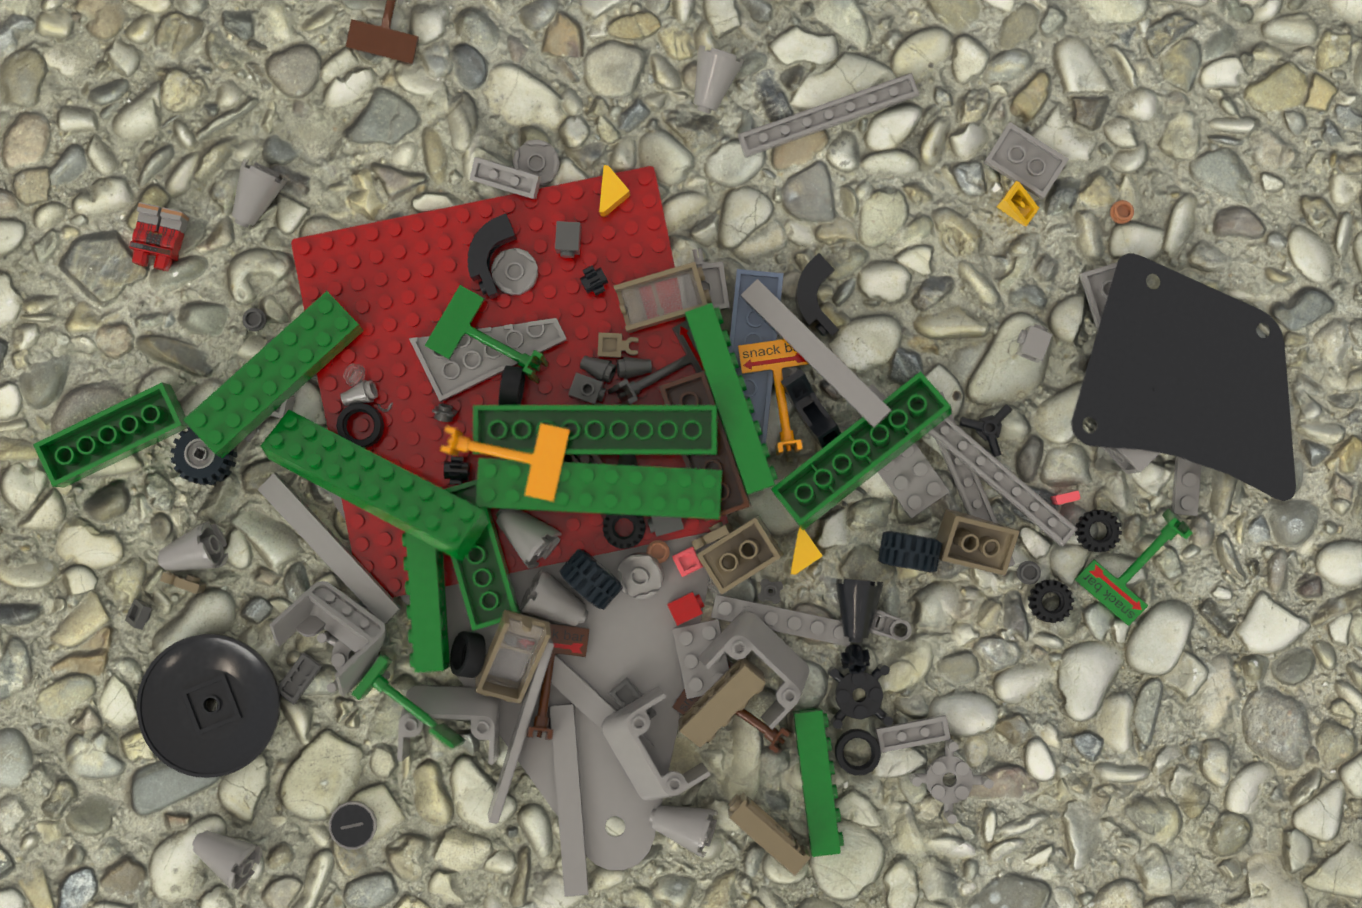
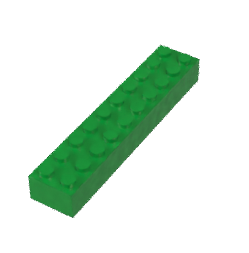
(602, 428)
(375, 485)
(605, 489)

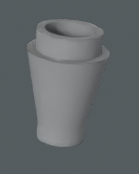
(361, 393)

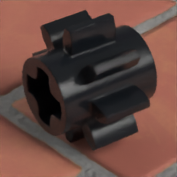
(594, 280)
(456, 470)
(855, 659)

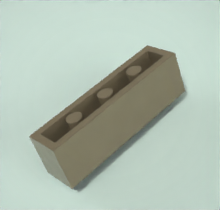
(722, 702)

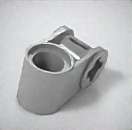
(886, 626)

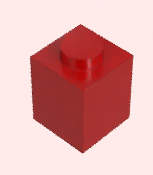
(686, 607)

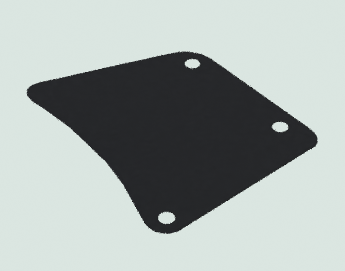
(1213, 378)

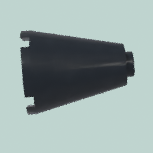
(857, 606)

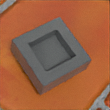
(138, 614)

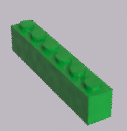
(817, 782)

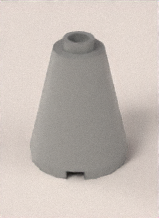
(713, 77)
(255, 192)
(528, 535)
(195, 550)
(552, 601)
(686, 826)
(227, 857)

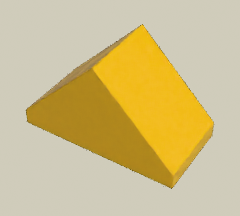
(612, 191)
(1018, 204)
(804, 552)

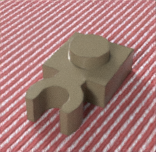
(612, 345)
(717, 531)
(189, 583)

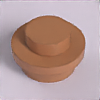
(1121, 212)
(658, 550)

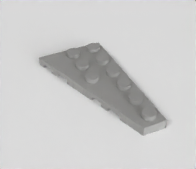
(477, 362)

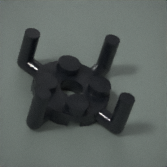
(859, 709)

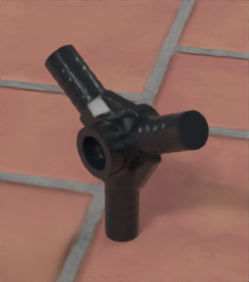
(988, 427)

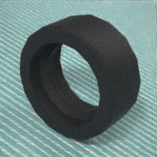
(511, 386)
(360, 407)
(467, 654)
(875, 752)

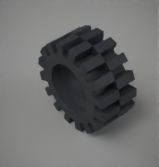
(1112, 527)
(623, 542)
(1061, 591)

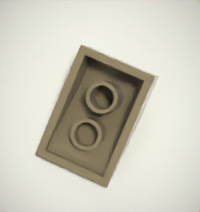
(976, 542)
(740, 554)

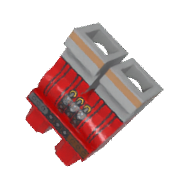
(158, 234)

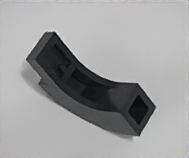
(484, 244)
(806, 295)
(810, 409)

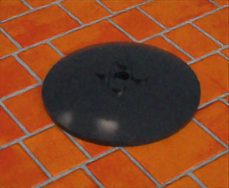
(175, 711)

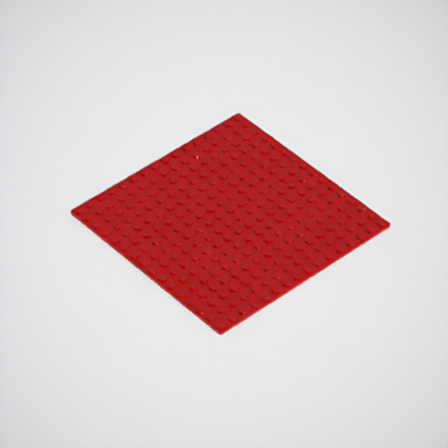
(398, 284)

